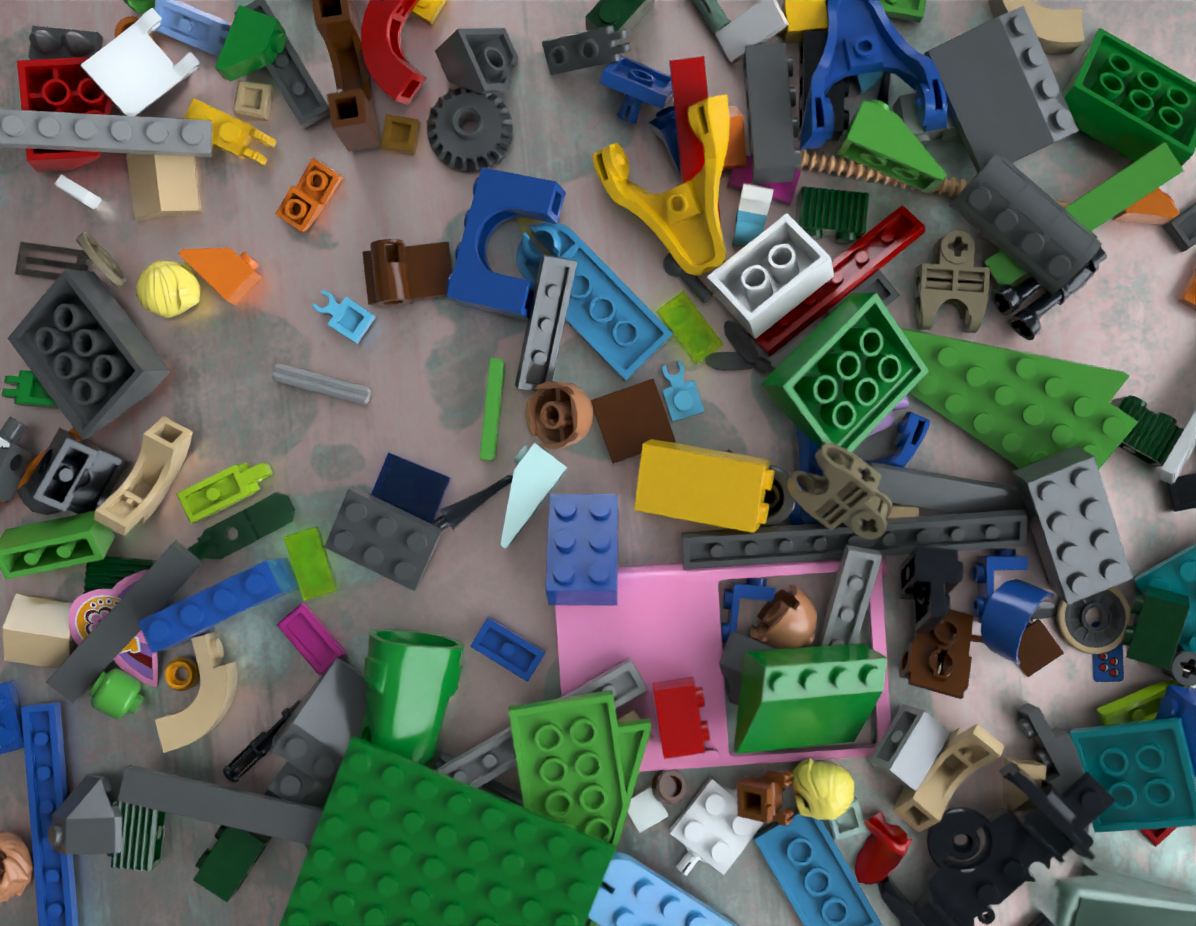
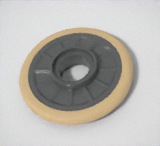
(1098, 638)

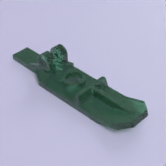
(251, 525)

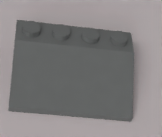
(1002, 90)
(87, 352)

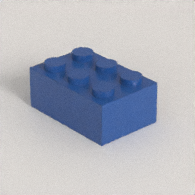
(582, 549)

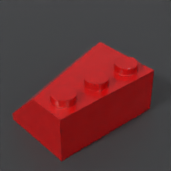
(64, 88)

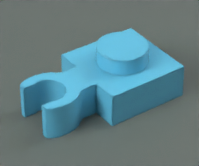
(347, 317)
(681, 398)

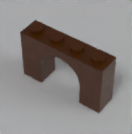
(353, 104)

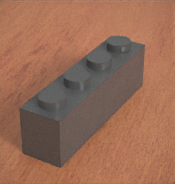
(770, 113)

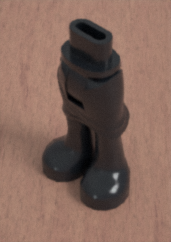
(1027, 321)

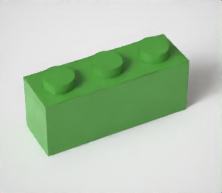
(53, 545)

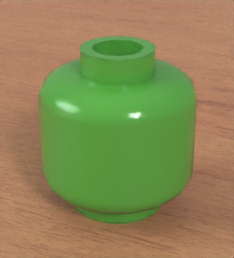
(116, 693)

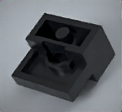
(75, 474)
(928, 579)

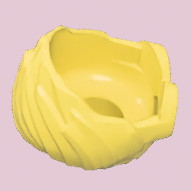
(168, 288)
(825, 787)

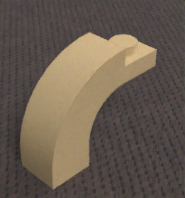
(1056, 29)
(150, 480)
(212, 702)
(958, 759)

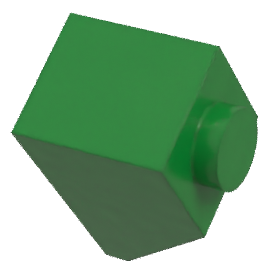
(250, 44)

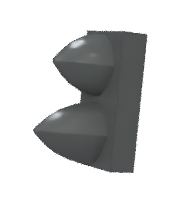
(62, 43)

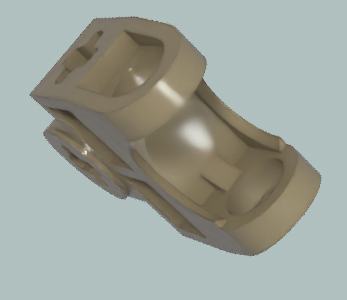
(953, 282)
(843, 493)

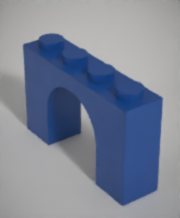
(495, 200)
(217, 603)

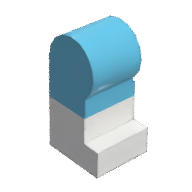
(751, 213)

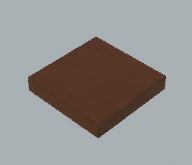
(632, 418)

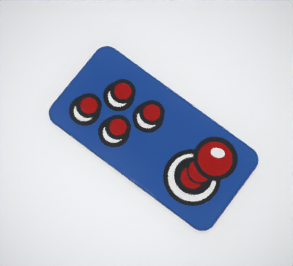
(1108, 665)

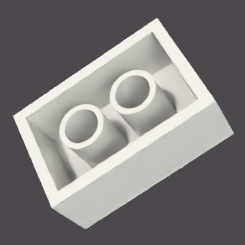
(771, 275)

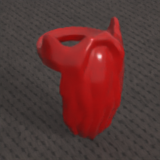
(881, 851)

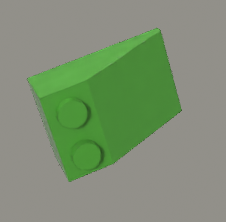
(887, 145)

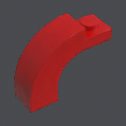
(383, 49)

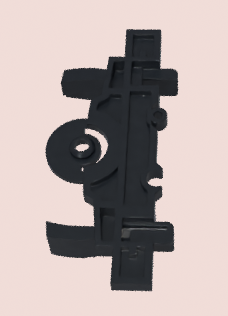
(1014, 840)

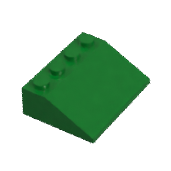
(1131, 100)
(846, 374)
(806, 696)

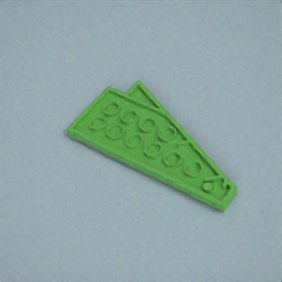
(1021, 400)
(579, 762)

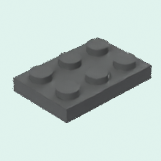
(383, 538)

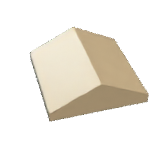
(163, 185)
(38, 631)

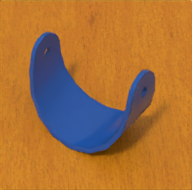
(1008, 616)

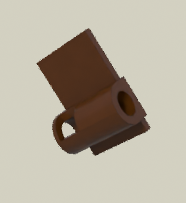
(405, 273)
(943, 645)

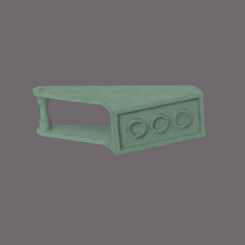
(1120, 900)

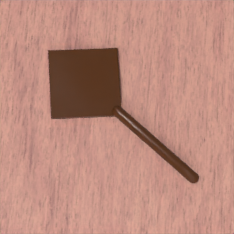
(1035, 648)

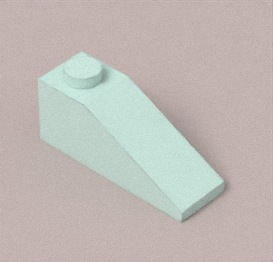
(530, 485)

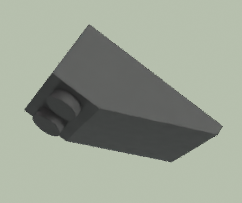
(324, 723)

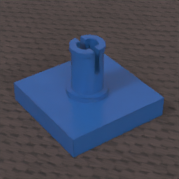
(638, 84)

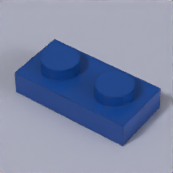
(508, 649)
(10, 719)

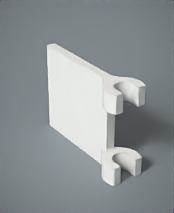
(135, 69)

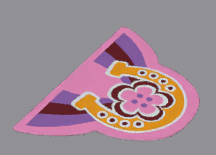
(93, 607)

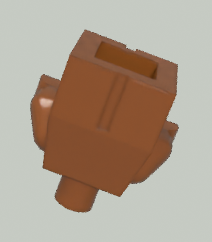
(762, 797)

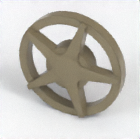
(102, 259)

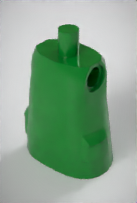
(409, 690)

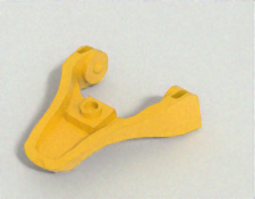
(687, 214)

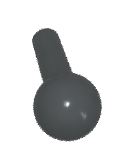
(692, 281)

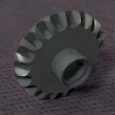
(474, 148)

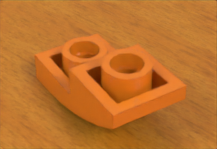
(310, 196)

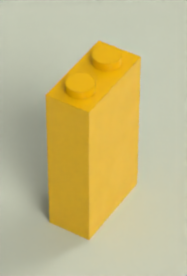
(703, 485)

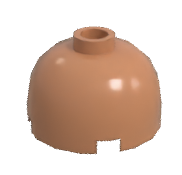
(559, 414)
(786, 621)

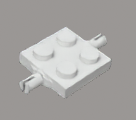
(712, 828)

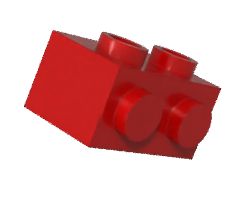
(679, 717)

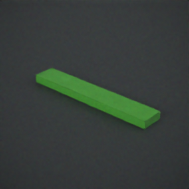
(1104, 201)

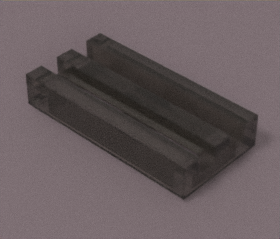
(23, 259)

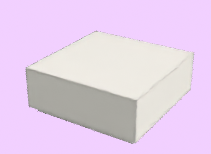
(78, 192)
(646, 809)

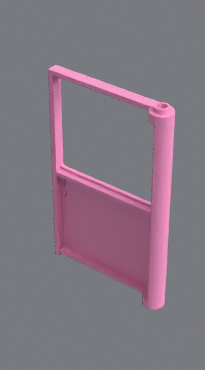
(673, 631)

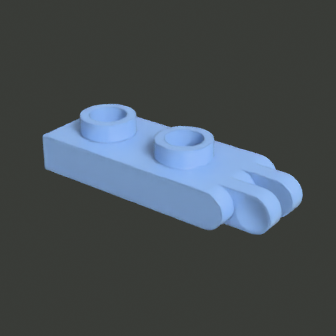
(192, 25)

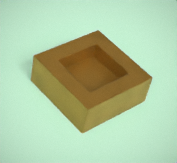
(400, 134)

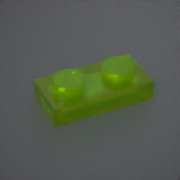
(689, 327)
(311, 563)

